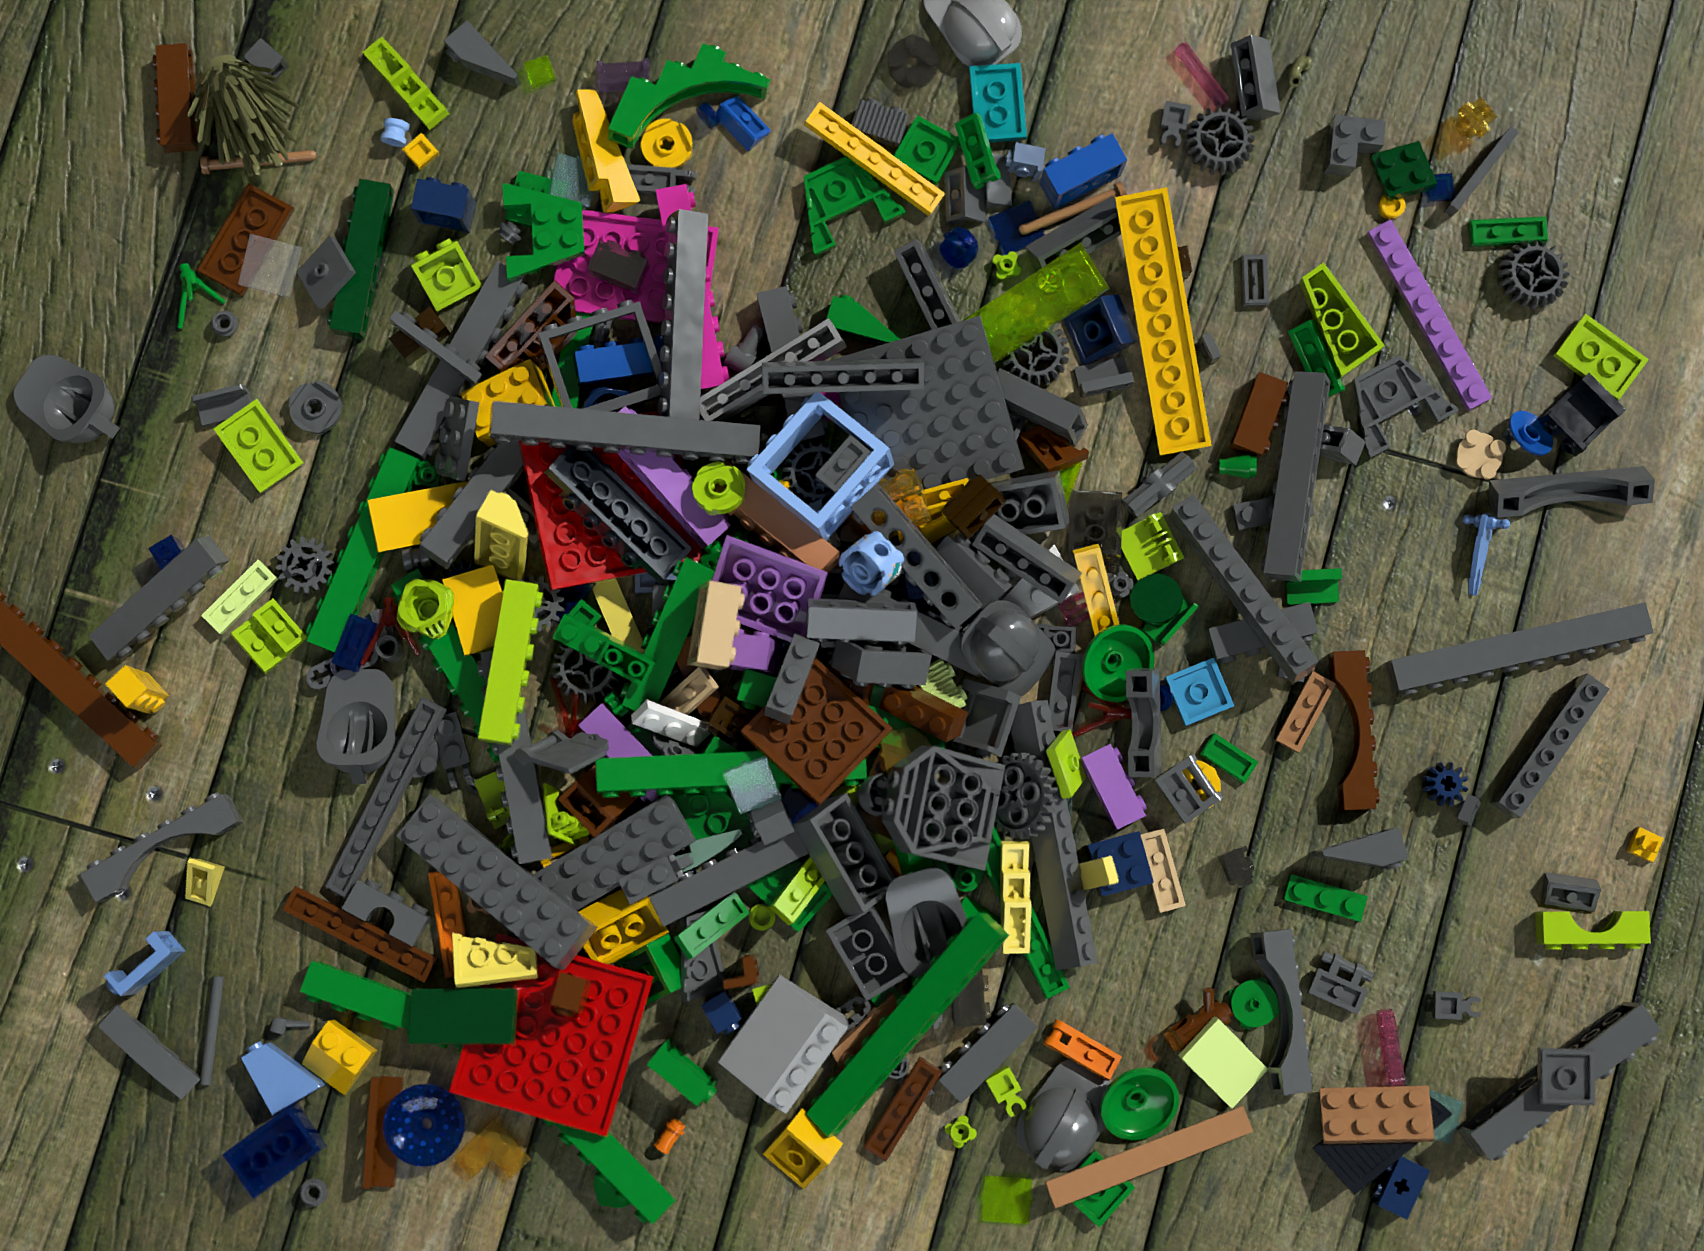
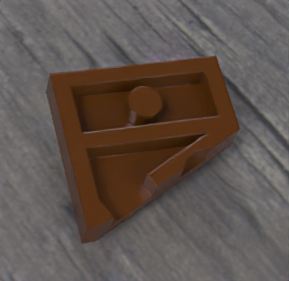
(1050, 450)

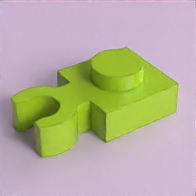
(1004, 1087)

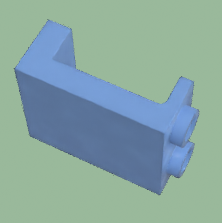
(166, 953)

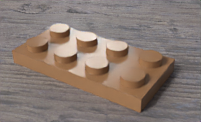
(1376, 1114)

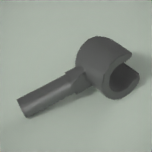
(280, 1023)

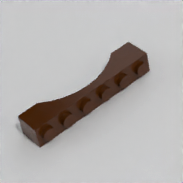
(1357, 786)

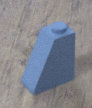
(279, 1076)

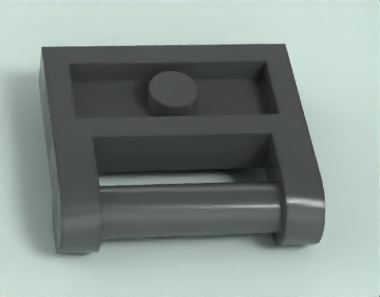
(1181, 793)

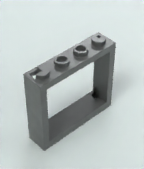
(600, 316)

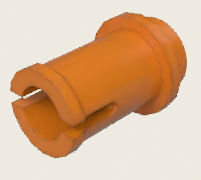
(670, 1135)

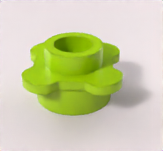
(1002, 271)
(960, 1139)

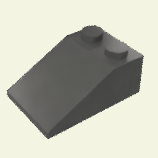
(1372, 850)

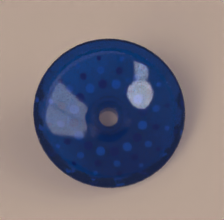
(405, 1127)

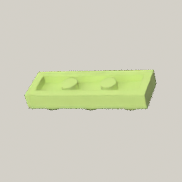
(239, 597)

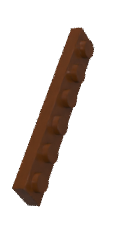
(360, 934)

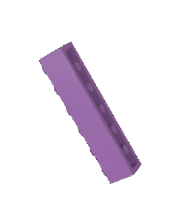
(674, 491)

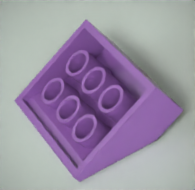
(772, 587)

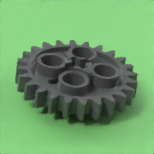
(1024, 796)

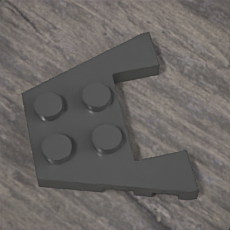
(1388, 391)

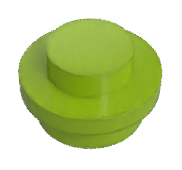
(761, 917)

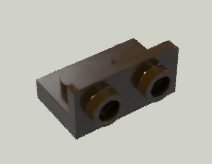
(729, 720)

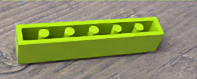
(509, 663)

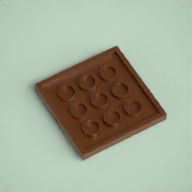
(825, 736)

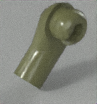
(1294, 74)

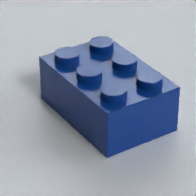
(1082, 170)

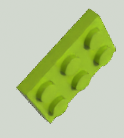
(1602, 354)
(258, 446)

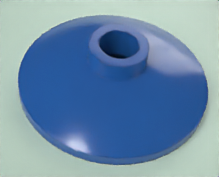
(1530, 433)

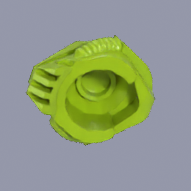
(426, 608)

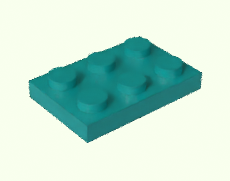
(999, 100)

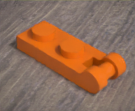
(1083, 1050)

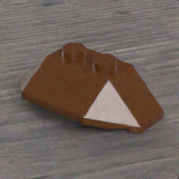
(521, 338)

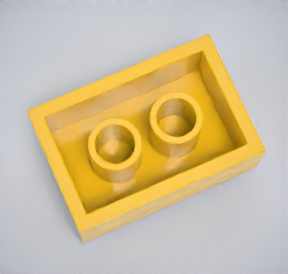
(516, 385)

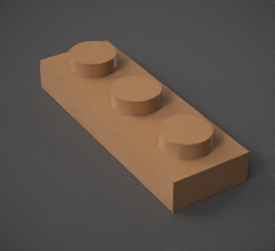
(1305, 712)

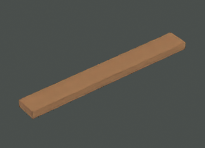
(1148, 1157)

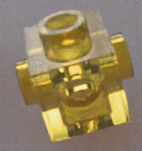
(1474, 119)

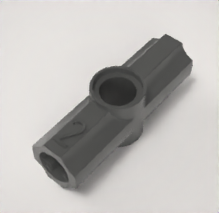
(1159, 484)

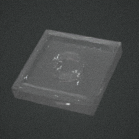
(270, 266)

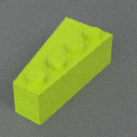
(1339, 321)

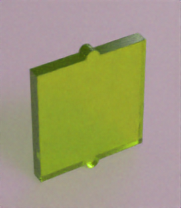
(1006, 1199)

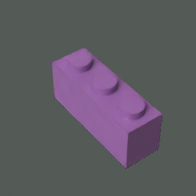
(1113, 786)

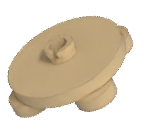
(1479, 455)

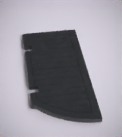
(1363, 1162)

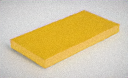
(404, 517)

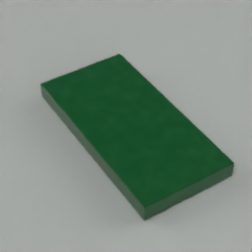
(463, 1016)

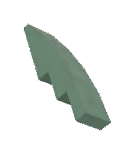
(707, 848)

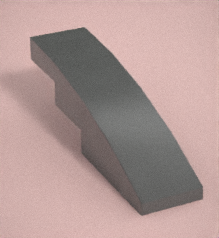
(148, 1051)

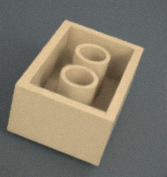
(715, 625)

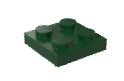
(1403, 171)

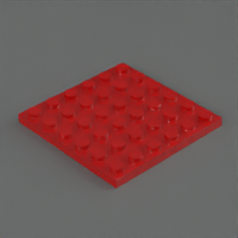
(568, 548)
(559, 1063)

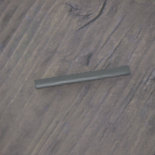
(211, 1031)

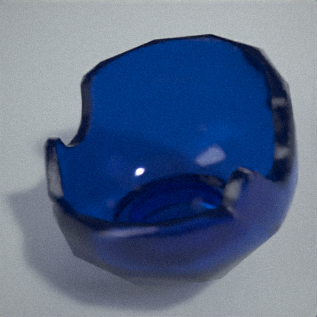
(959, 247)

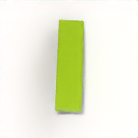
(405, 83)

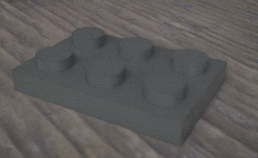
(456, 438)

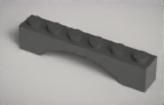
(1525, 494)
(114, 874)
(1289, 1065)

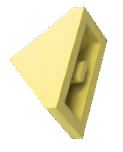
(202, 880)

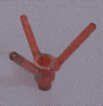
(389, 619)
(1110, 711)
(571, 724)

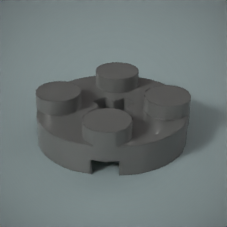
(310, 393)

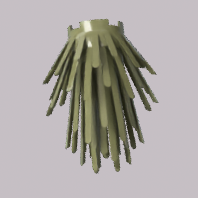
(234, 96)

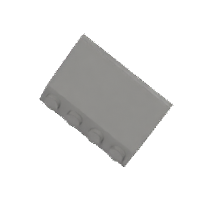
(783, 1043)

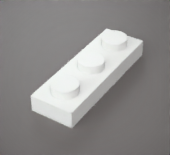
(670, 723)

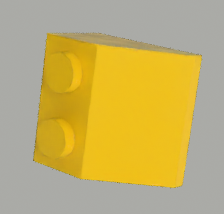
(338, 1056)
(802, 1149)

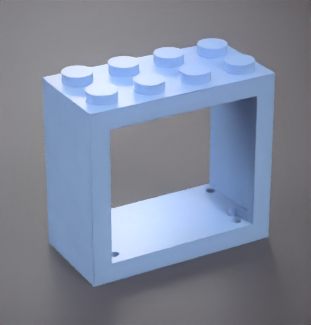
(861, 481)

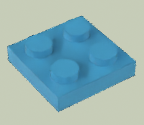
(1199, 691)

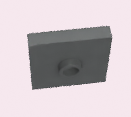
(326, 272)
(1566, 1076)

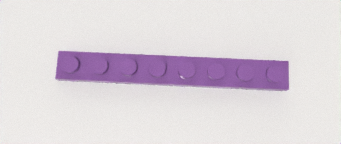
(1429, 315)

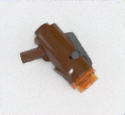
(1189, 1026)

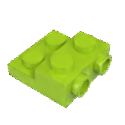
(445, 274)

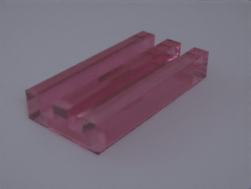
(1066, 614)

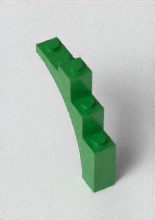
(676, 83)

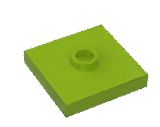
(1066, 764)

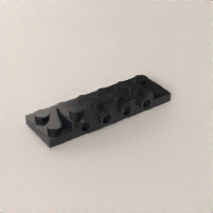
(616, 513)

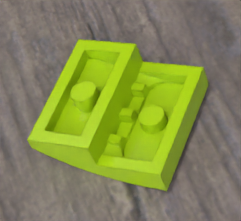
(269, 636)

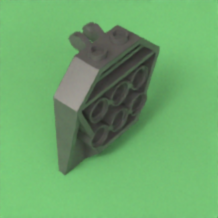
(909, 809)

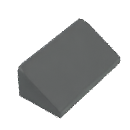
(999, 192)
(1570, 892)

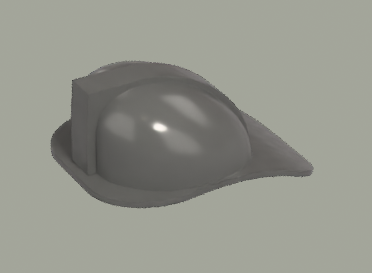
(66, 400)
(1007, 647)
(357, 722)
(923, 917)
(1063, 1118)

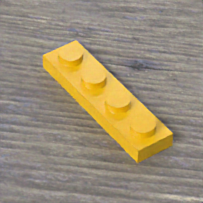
(1096, 587)

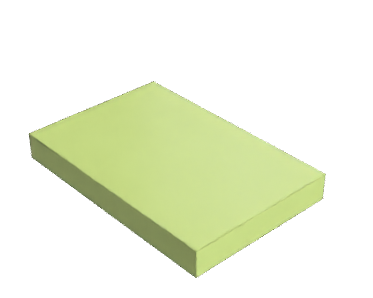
(1223, 1062)

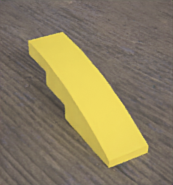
(1014, 896)

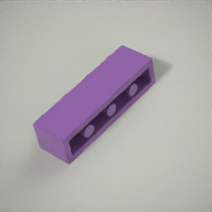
(620, 740)

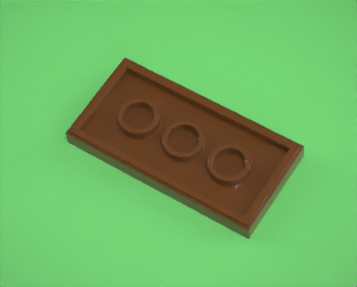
(253, 214)

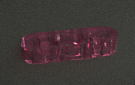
(1390, 1047)

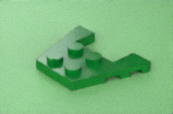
(839, 190)
(555, 230)

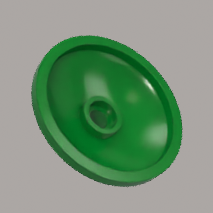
(1129, 650)
(1146, 1111)

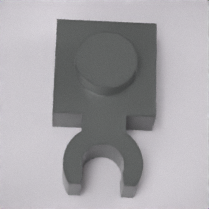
(1175, 120)
(1450, 1005)

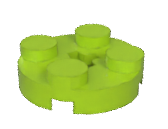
(715, 502)

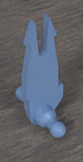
(1486, 524)

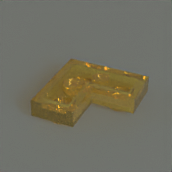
(493, 1145)

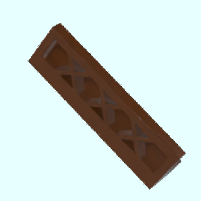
(751, 973)
(379, 1161)

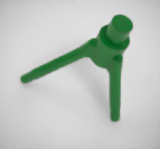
(189, 284)

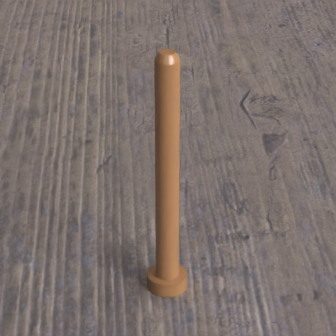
(214, 164)
(1118, 190)

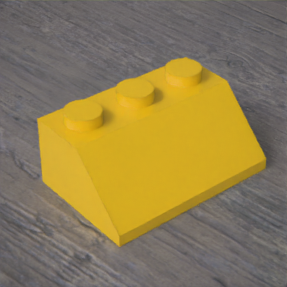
(621, 926)

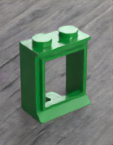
(683, 1074)

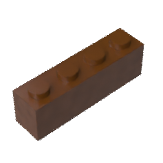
(175, 96)

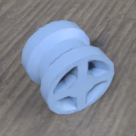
(394, 132)

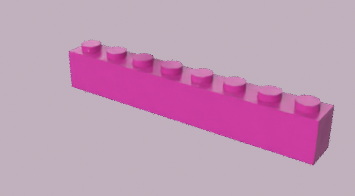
(712, 372)

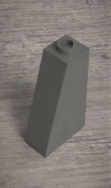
(1043, 407)

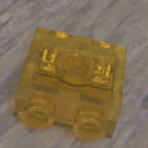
(909, 495)

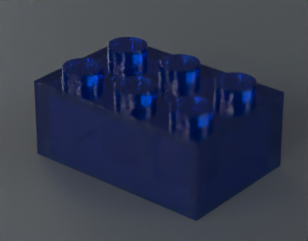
(274, 1150)

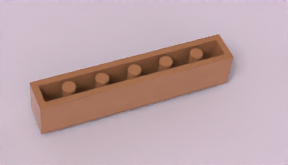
(781, 528)

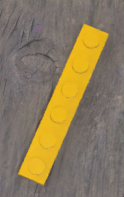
(874, 159)

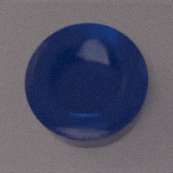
(707, 115)

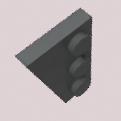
(702, 973)

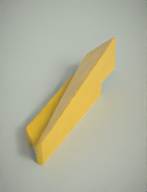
(600, 157)

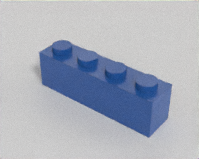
(614, 361)

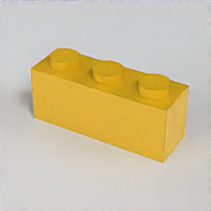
(137, 690)

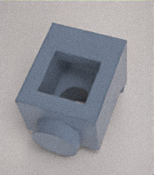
(1025, 160)

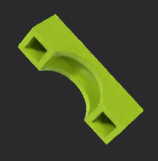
(1623, 928)

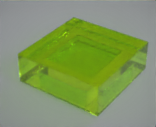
(540, 71)

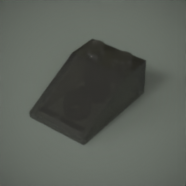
(1096, 520)

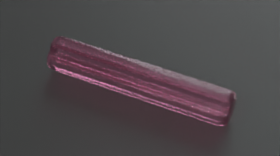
(1201, 74)

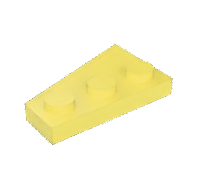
(490, 962)

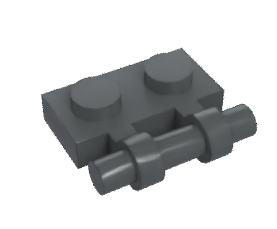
(1338, 990)

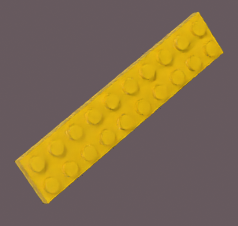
(1163, 321)

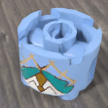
(871, 564)

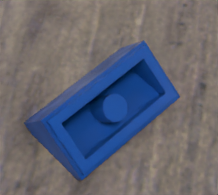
(742, 122)

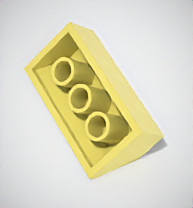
(501, 536)

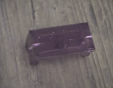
(617, 75)

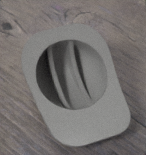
(977, 29)

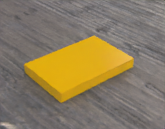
(476, 607)

